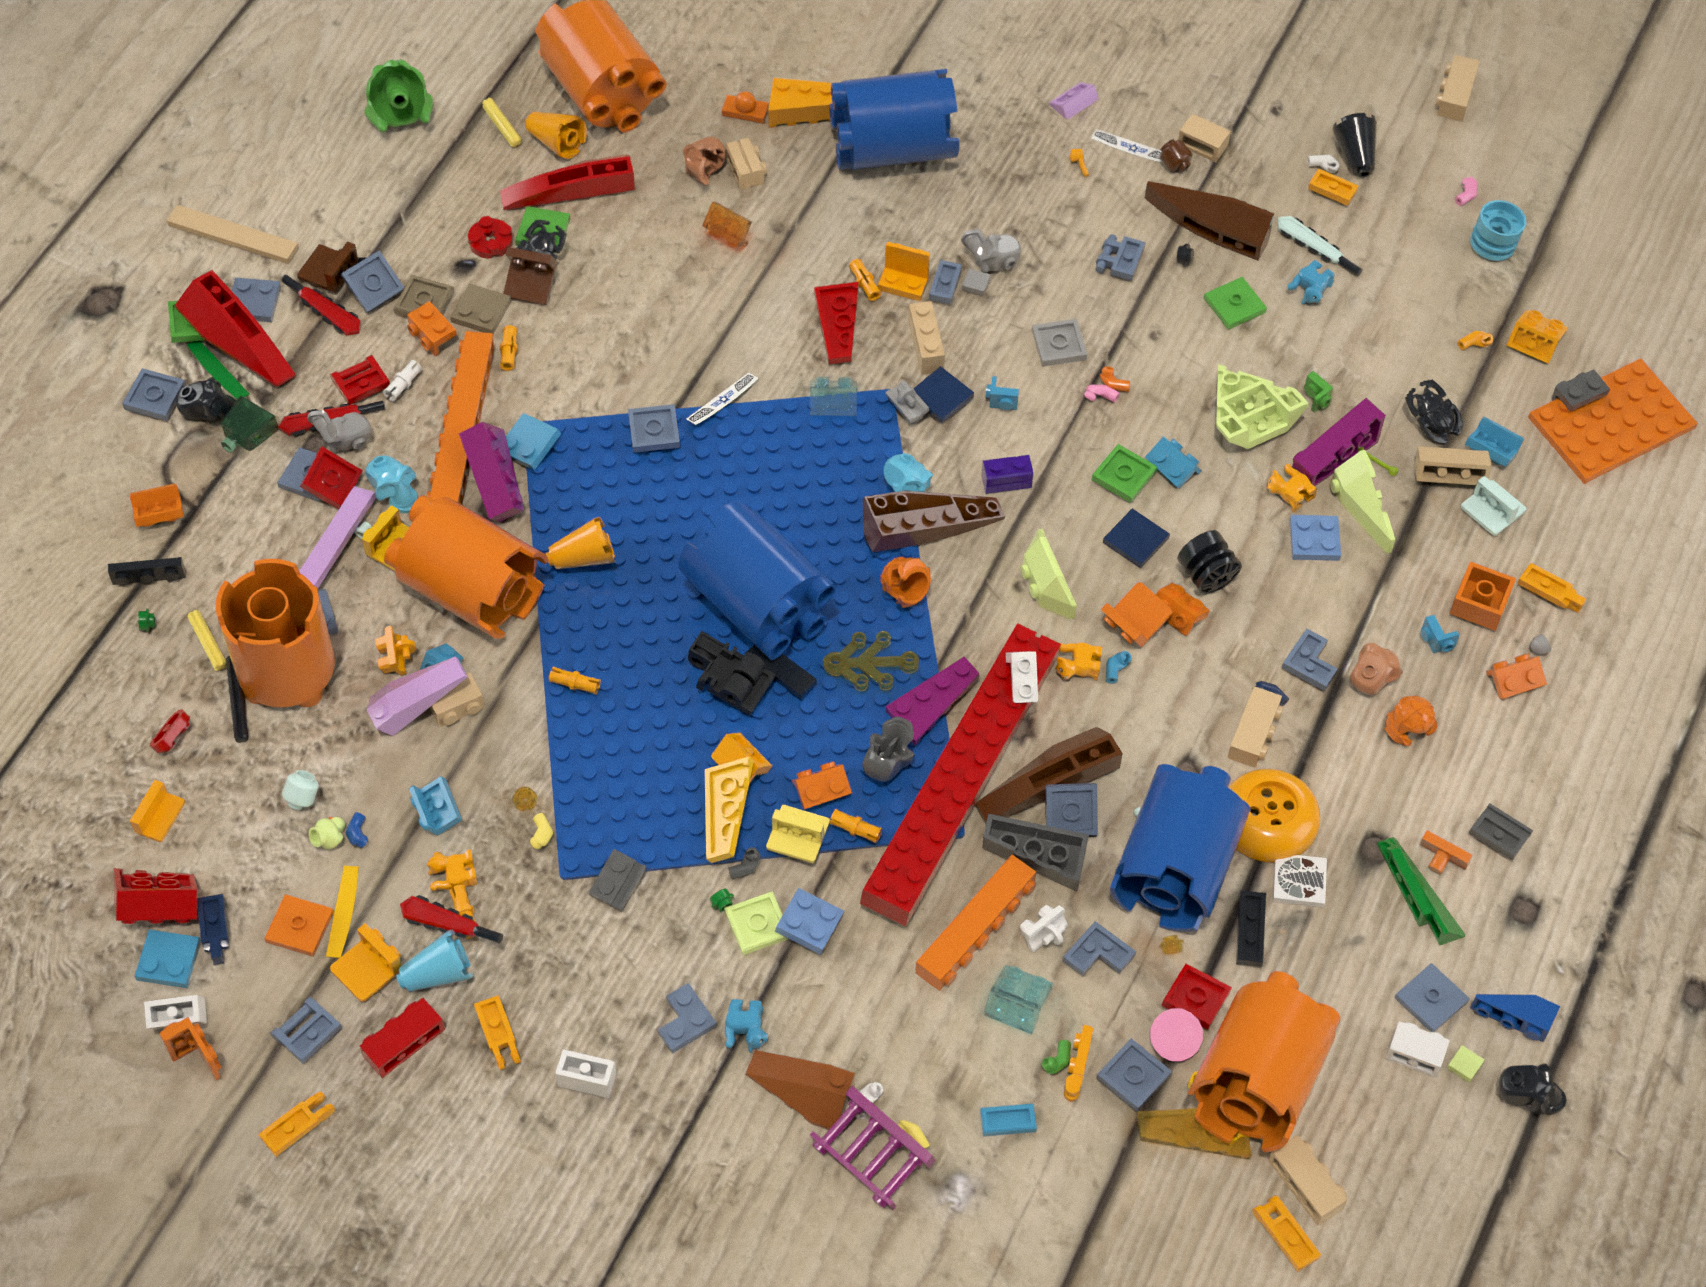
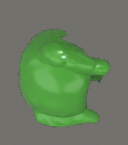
(397, 96)

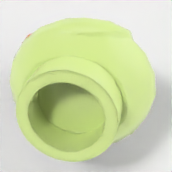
(327, 832)

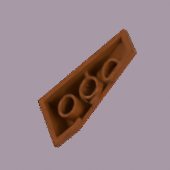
(804, 1085)

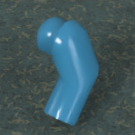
(1115, 664)

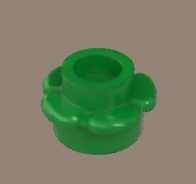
(146, 620)
(721, 899)

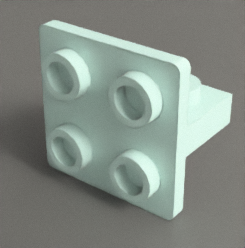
(1492, 506)

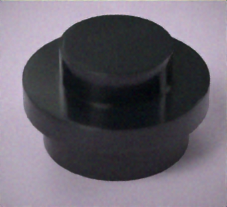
(1185, 254)

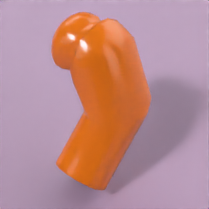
(1111, 381)

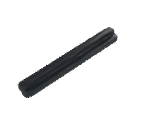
(237, 705)

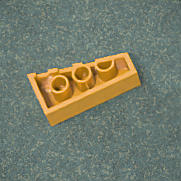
(798, 102)

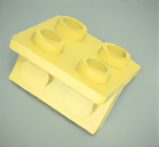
(797, 833)

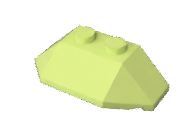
(1046, 578)

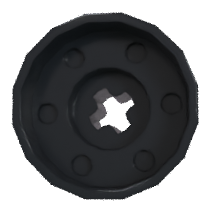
(1209, 562)

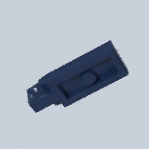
(213, 926)

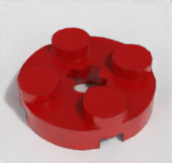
(490, 227)

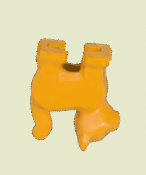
(1294, 489)
(1085, 660)
(455, 868)

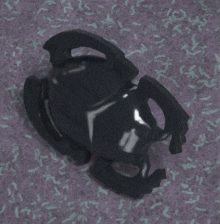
(543, 241)
(1435, 412)

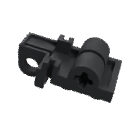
(730, 675)

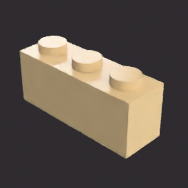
(1457, 87)
(926, 337)
(1451, 465)
(1256, 727)
(1308, 1180)

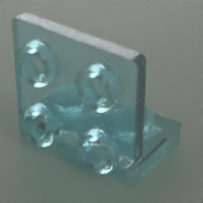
(833, 397)
(1017, 998)

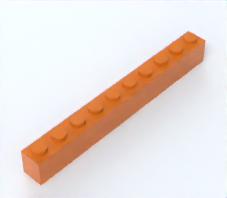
(464, 412)

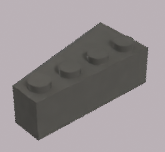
(1046, 849)

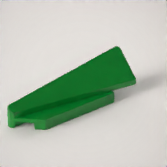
(1419, 895)

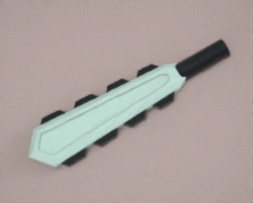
(1306, 236)

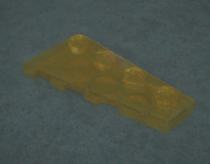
(1182, 1130)

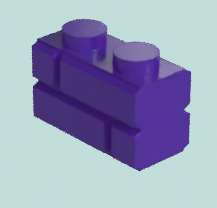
(1007, 474)

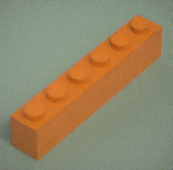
(975, 923)

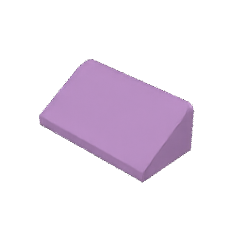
(1075, 100)

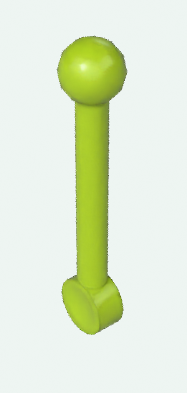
(1391, 469)

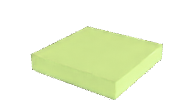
(755, 922)

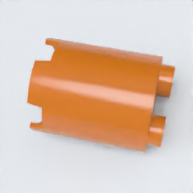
(599, 63)
(466, 564)
(276, 635)
(1264, 1062)

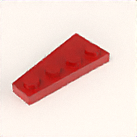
(837, 317)

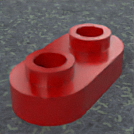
(170, 730)

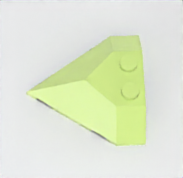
(1254, 408)

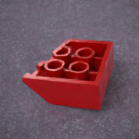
(154, 897)

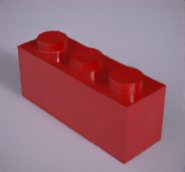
(402, 1037)

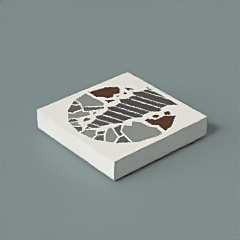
(1300, 880)

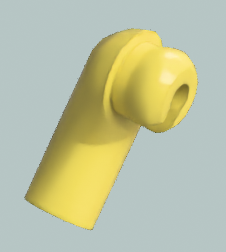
(543, 833)
(914, 1131)

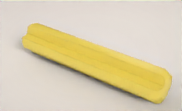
(501, 122)
(207, 640)

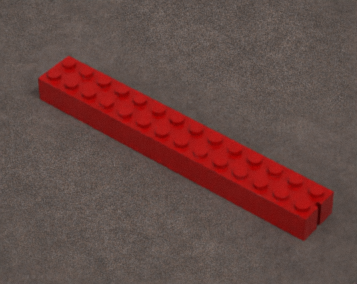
(954, 784)

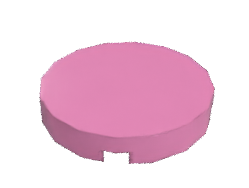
(1176, 1035)

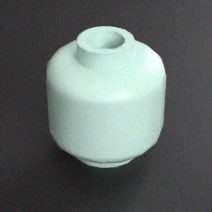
(300, 789)

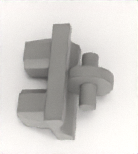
(907, 402)

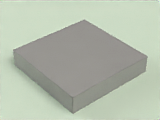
(1059, 342)

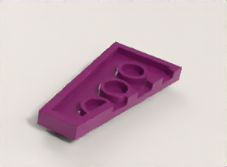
(934, 697)

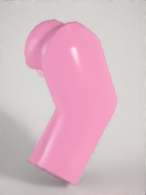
(1469, 193)
(1102, 390)

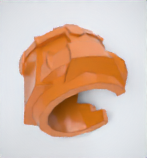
(906, 580)
(1410, 715)

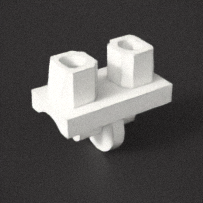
(1047, 929)

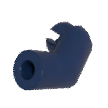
(1274, 689)

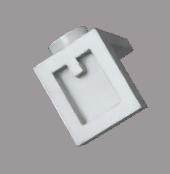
(1023, 676)

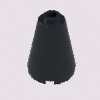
(1358, 142)

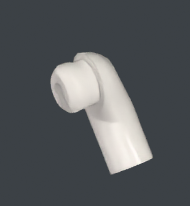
(1324, 161)
(871, 1092)

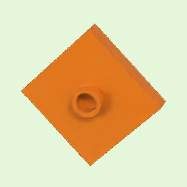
(299, 925)

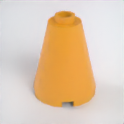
(558, 132)
(582, 547)

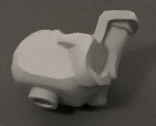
(993, 252)
(341, 432)

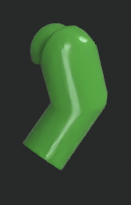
(1059, 1062)

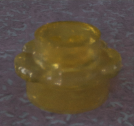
(520, 794)
(1171, 945)

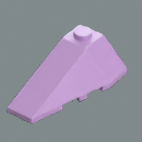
(411, 695)

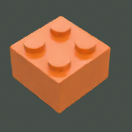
(1482, 596)

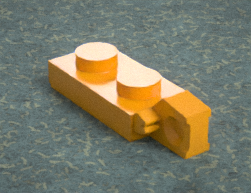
(1551, 588)

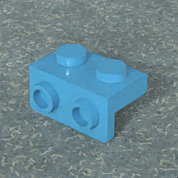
(1496, 439)
(1172, 461)
(435, 806)

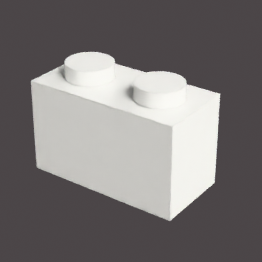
(166, 1011)
(1417, 1049)
(585, 1073)

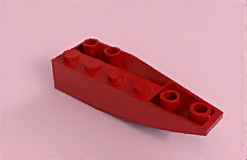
(572, 182)
(232, 328)

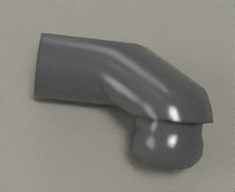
(748, 864)

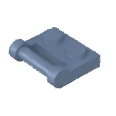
(311, 1035)

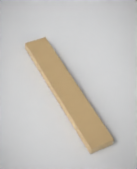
(232, 234)

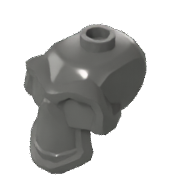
(890, 750)

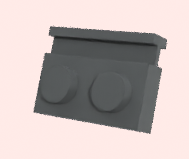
(1500, 831)
(617, 880)

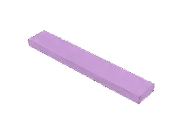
(337, 535)

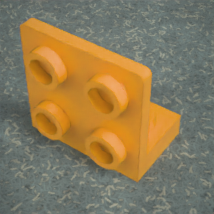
(905, 271)
(1537, 335)

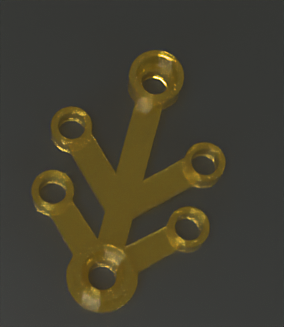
(867, 662)

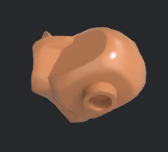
(704, 158)
(1375, 669)

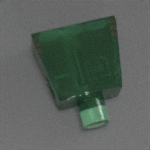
(247, 425)

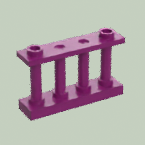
(897, 1139)

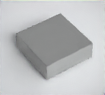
(976, 282)

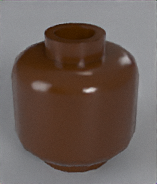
(1175, 155)

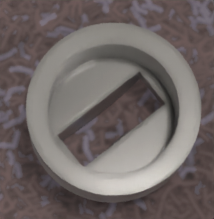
(1540, 645)

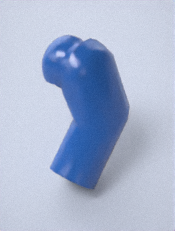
(354, 831)

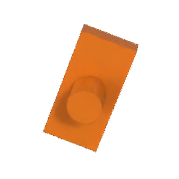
(1444, 853)

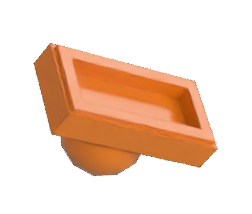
(745, 107)

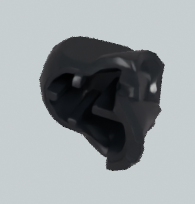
(204, 400)
(1531, 1088)

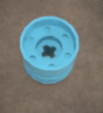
(1498, 230)

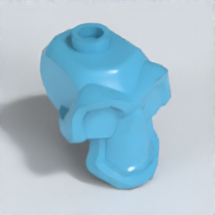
(906, 473)
(392, 482)

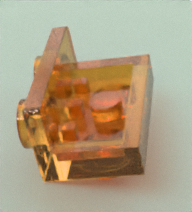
(727, 224)

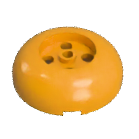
(1261, 835)

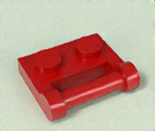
(363, 384)

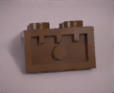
(326, 266)
(529, 275)

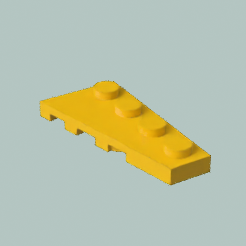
(724, 805)

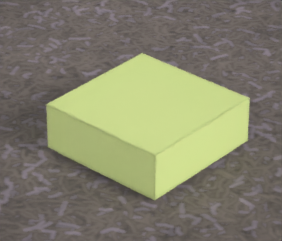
(1465, 1064)

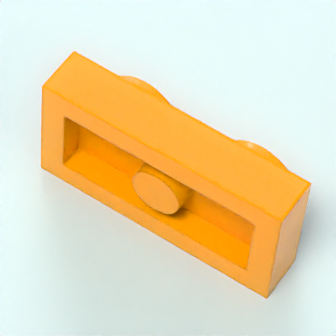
(1333, 187)

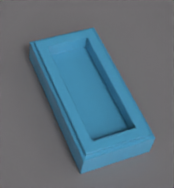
(1008, 1120)

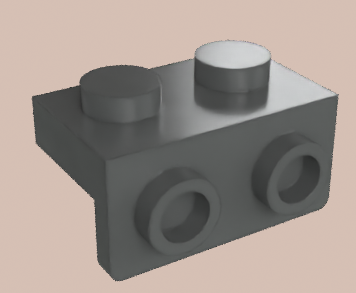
(1581, 390)

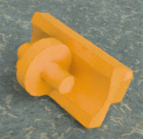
(398, 650)

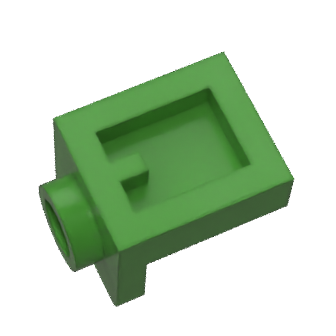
(1319, 390)

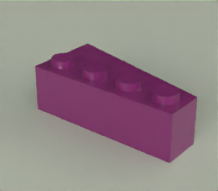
(1339, 443)
(493, 470)

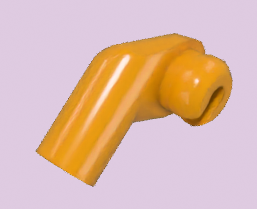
(1475, 338)

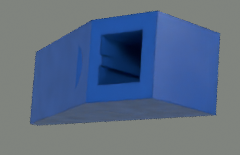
(1519, 1012)

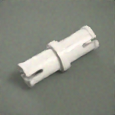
(402, 380)

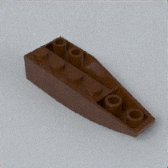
(1214, 217)
(924, 517)
(1067, 762)

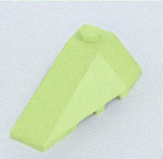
(1358, 495)

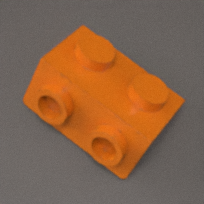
(430, 327)
(156, 505)
(1185, 608)
(1517, 676)
(822, 785)

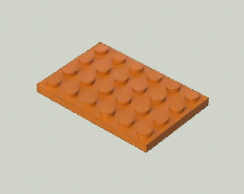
(1617, 427)

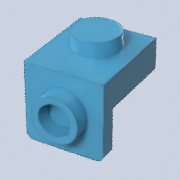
(1001, 397)
(1434, 635)
(439, 654)

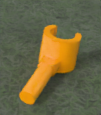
(1077, 156)

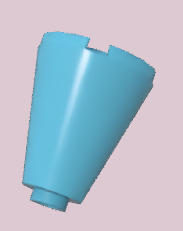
(436, 965)

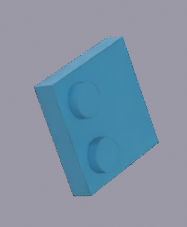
(531, 440)
(167, 958)

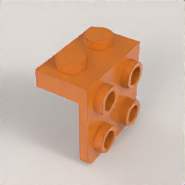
(1138, 614)
(183, 1038)

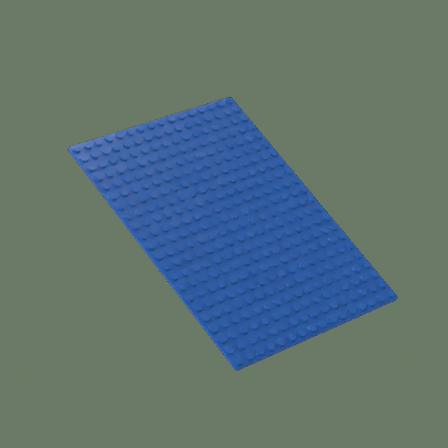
(638, 750)

